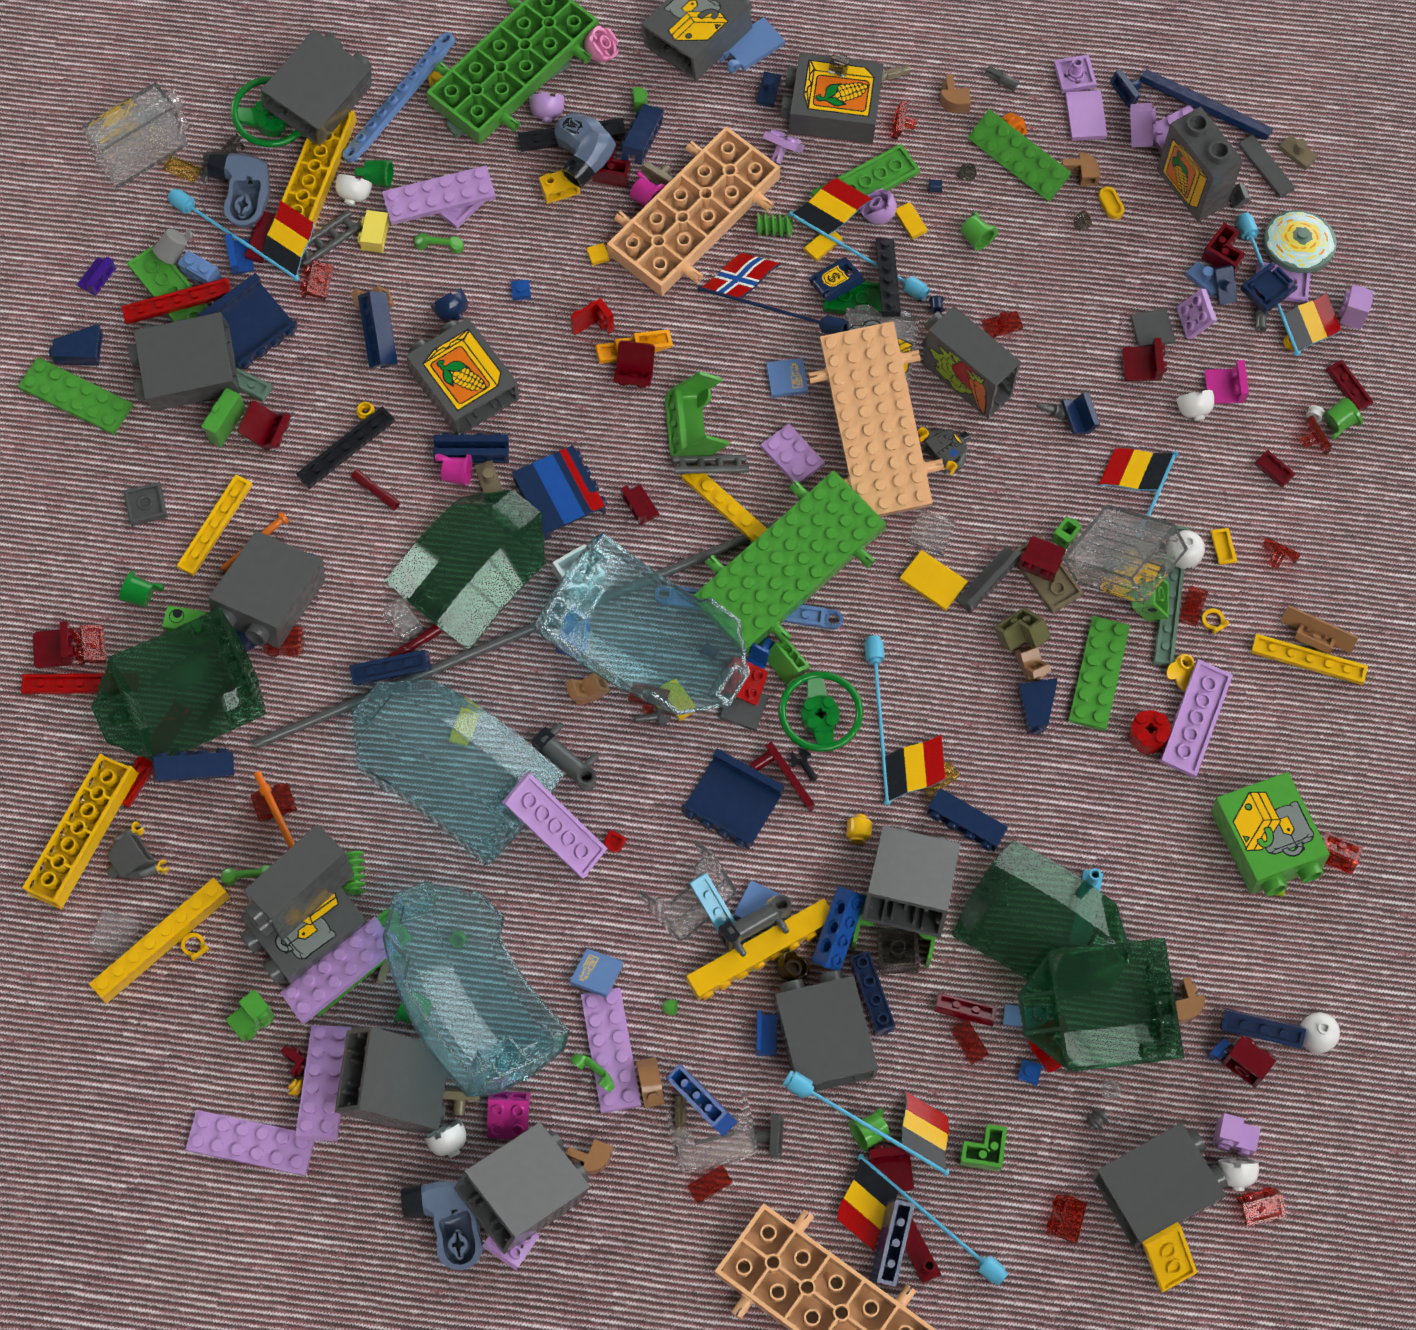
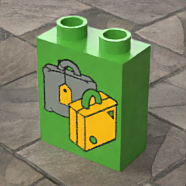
(1270, 835)

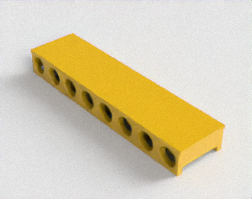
(316, 171)
(81, 832)

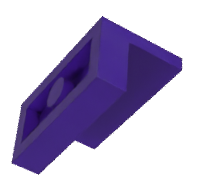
(97, 275)

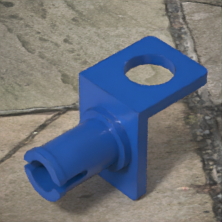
(760, 654)

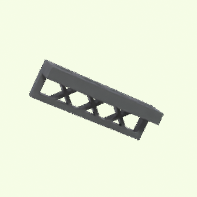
(989, 578)

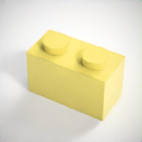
(374, 231)

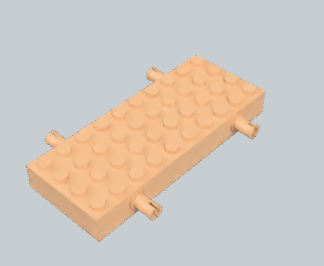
(693, 211)
(876, 418)
(805, 1283)

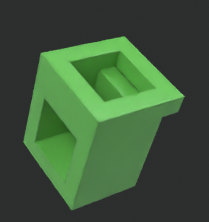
(1064, 539)

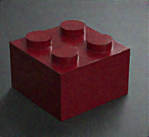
(1249, 1061)

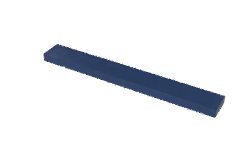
(1208, 105)

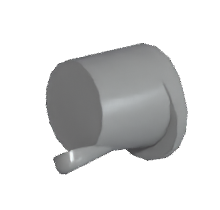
(171, 245)

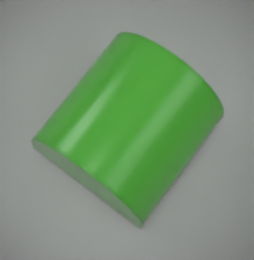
(639, 98)

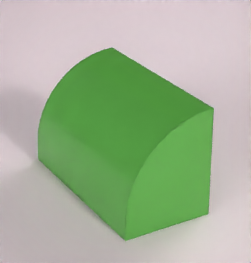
(787, 661)

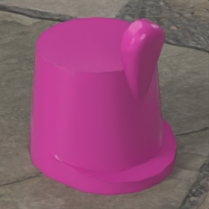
(644, 190)
(456, 469)

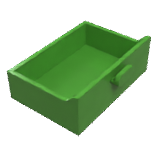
(223, 417)

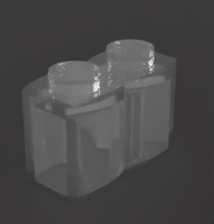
(402, 619)

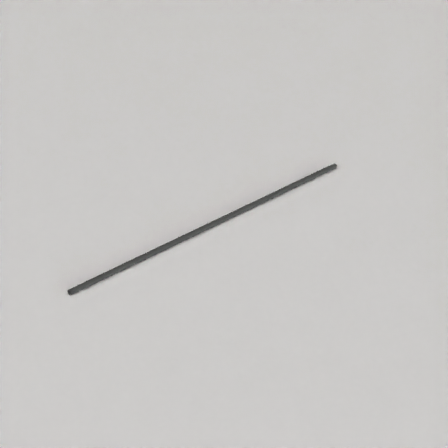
(479, 650)

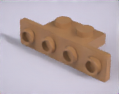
(1318, 632)

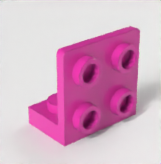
(1228, 384)
(508, 1114)

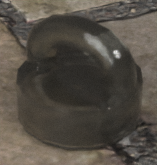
(967, 172)
(1083, 219)

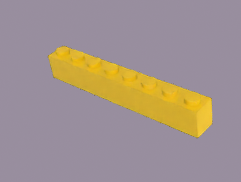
(159, 940)
(758, 950)

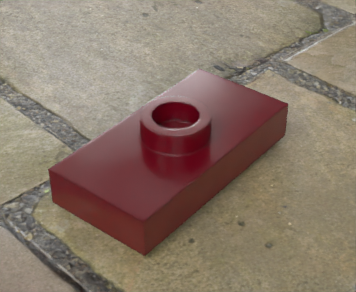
(1274, 468)

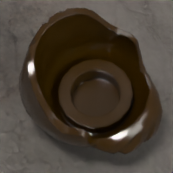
(792, 967)

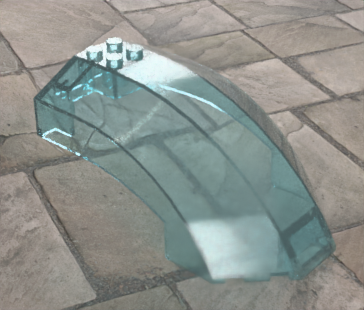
(645, 632)
(447, 761)
(466, 989)

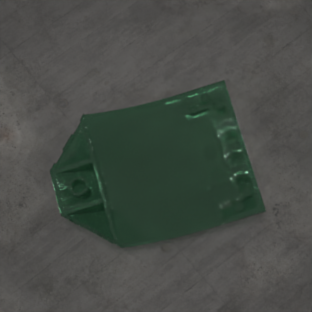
(472, 562)
(178, 689)
(1032, 907)
(1103, 1006)

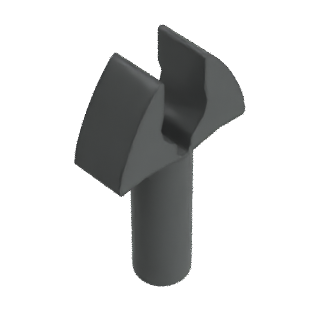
(653, 716)

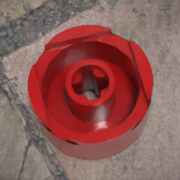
(1139, 731)

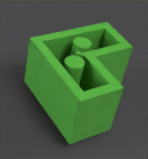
(251, 1016)
(988, 1154)

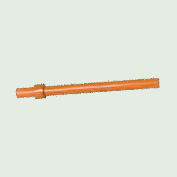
(265, 790)

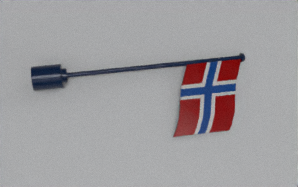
(744, 274)

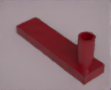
(774, 755)
(920, 1255)

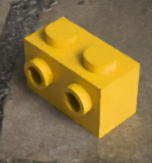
(557, 187)

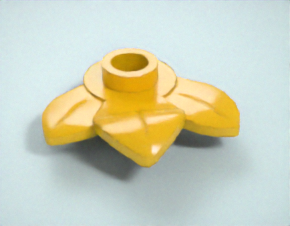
(1180, 672)

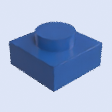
(521, 290)
(1219, 1051)
(1029, 1072)

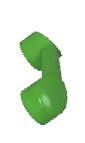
(422, 241)
(230, 876)
(606, 1080)

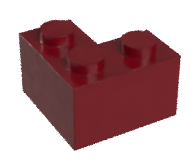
(614, 172)
(1221, 251)

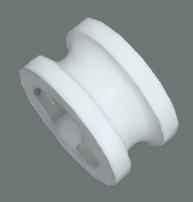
(1316, 411)

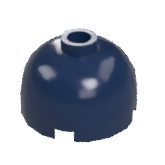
(451, 306)

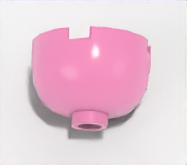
(601, 44)

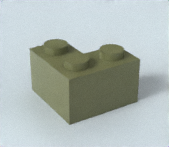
(1022, 627)

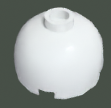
(352, 189)
(1196, 404)
(1195, 550)
(1321, 1032)
(447, 1139)
(1239, 1172)

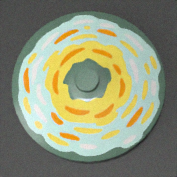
(1300, 241)

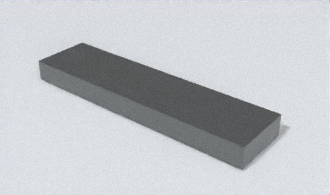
(1266, 166)

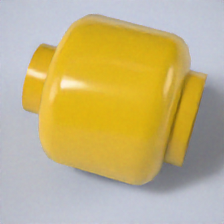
(859, 829)

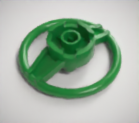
(259, 119)
(816, 703)

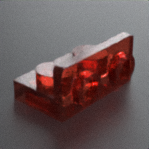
(316, 280)
(90, 644)
(1343, 853)
(1262, 1206)
(1066, 1218)

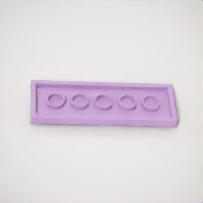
(439, 195)
(1196, 718)
(554, 825)
(336, 971)
(611, 1049)
(320, 1084)
(249, 1143)

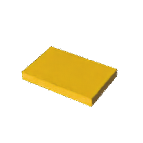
(933, 580)
(1169, 1257)

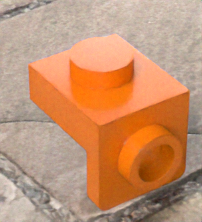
(1016, 122)

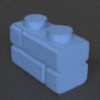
(198, 268)

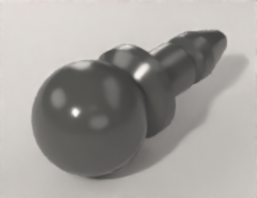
(205, 177)
(1055, 410)

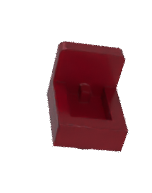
(294, 1056)

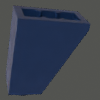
(78, 347)
(1036, 704)

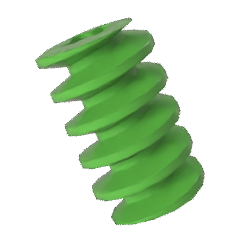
(775, 225)
(354, 885)

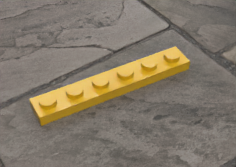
(725, 505)
(214, 525)
(1309, 659)

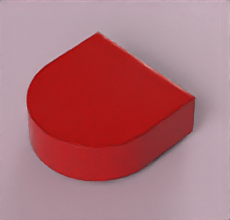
(614, 841)

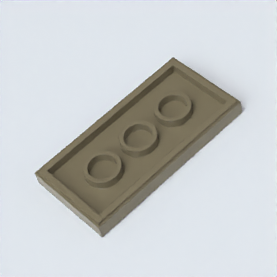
(1056, 593)

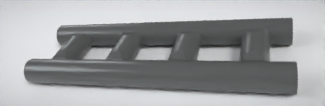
(338, 238)
(718, 459)

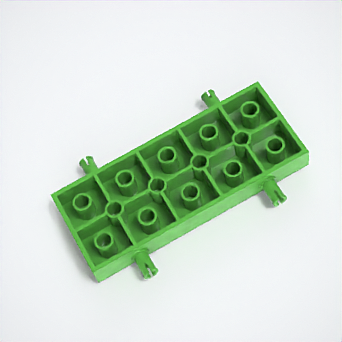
(510, 65)
(794, 558)

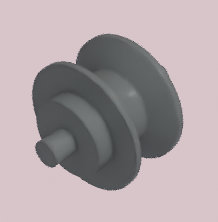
(1097, 1120)

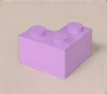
(1142, 119)
(1356, 306)
(1235, 1135)

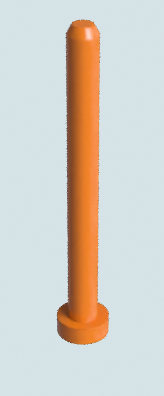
(267, 531)

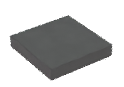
(1152, 325)
(145, 503)
(745, 714)

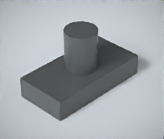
(773, 1136)

